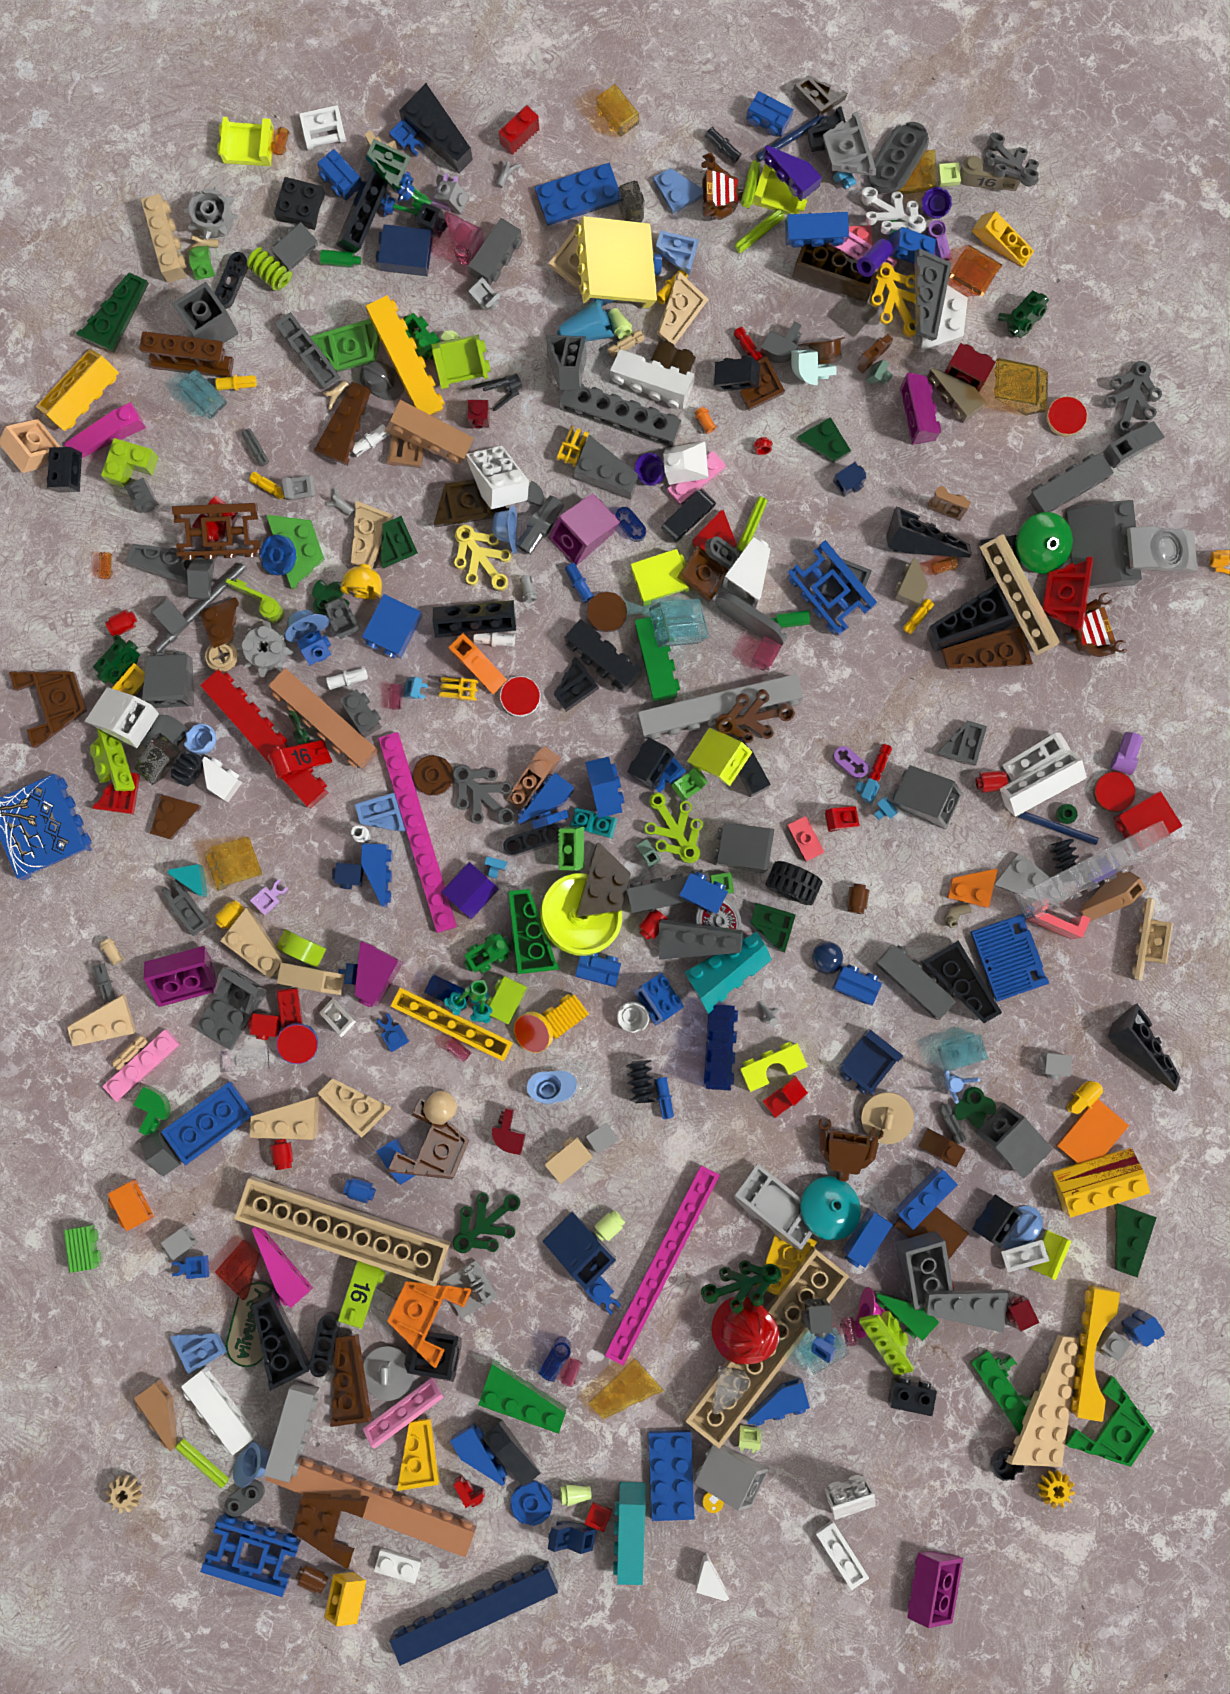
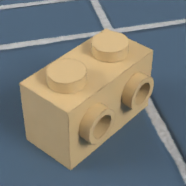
(568, 1159)

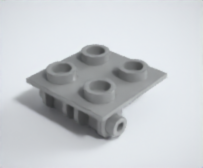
(475, 1279)

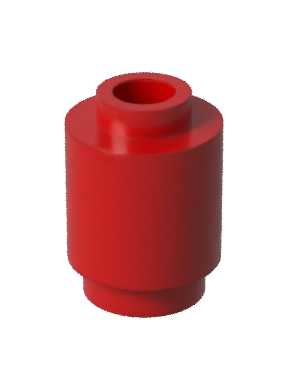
(121, 622)
(991, 781)
(650, 925)
(281, 1154)

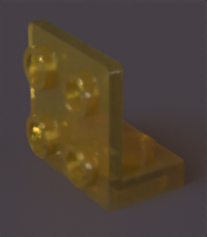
(232, 862)

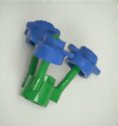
(405, 191)

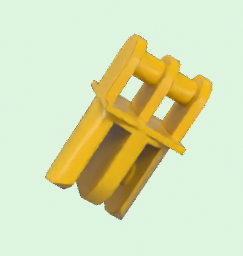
(572, 447)
(458, 688)
(1084, 1097)

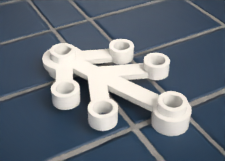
(914, 222)

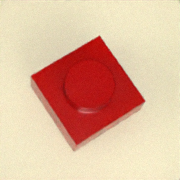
(598, 1517)

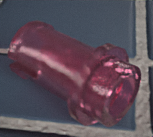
(395, 698)
(458, 1049)
(848, 1325)
(571, 1372)

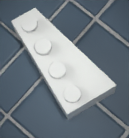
(652, 379)

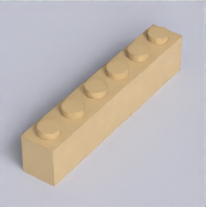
(1019, 594)

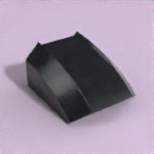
(448, 1364)

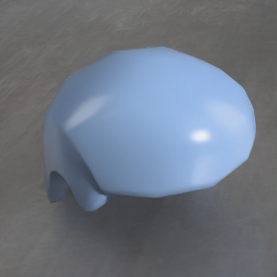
(200, 739)

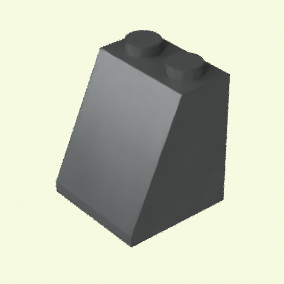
(205, 315)
(169, 680)
(927, 796)
(744, 847)
(1014, 1140)

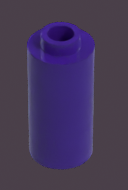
(874, 257)

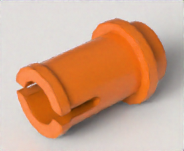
(705, 420)

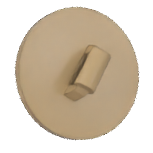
(888, 1113)

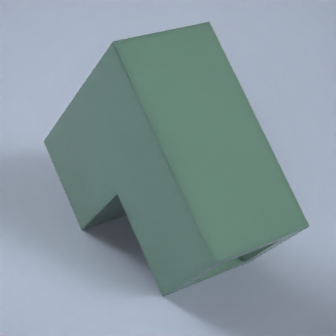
(648, 853)

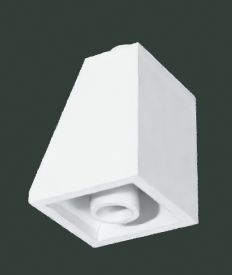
(748, 572)

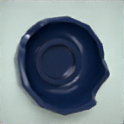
(827, 957)

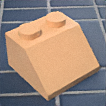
(27, 444)

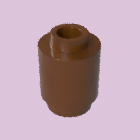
(857, 899)
(311, 1579)

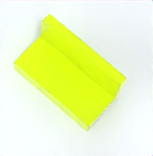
(1056, 1249)

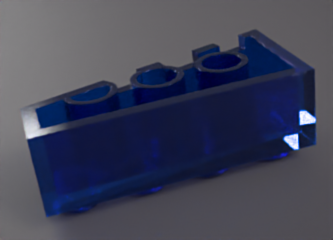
(719, 1048)

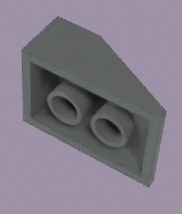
(924, 1266)

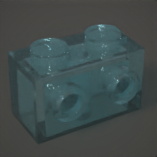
(962, 1052)

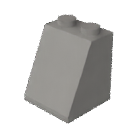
(731, 1476)

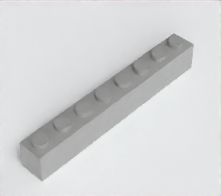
(707, 708)

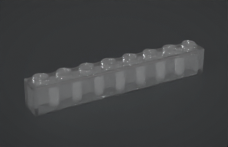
(1094, 869)

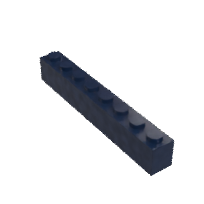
(473, 1613)

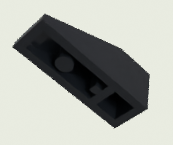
(511, 1453)

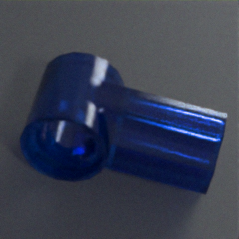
(555, 1360)

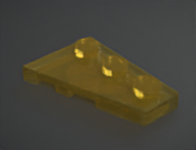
(625, 1389)

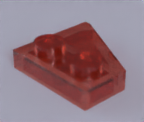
(239, 1268)

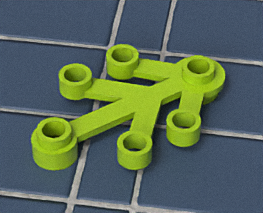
(675, 831)

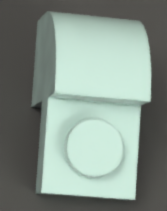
(806, 366)

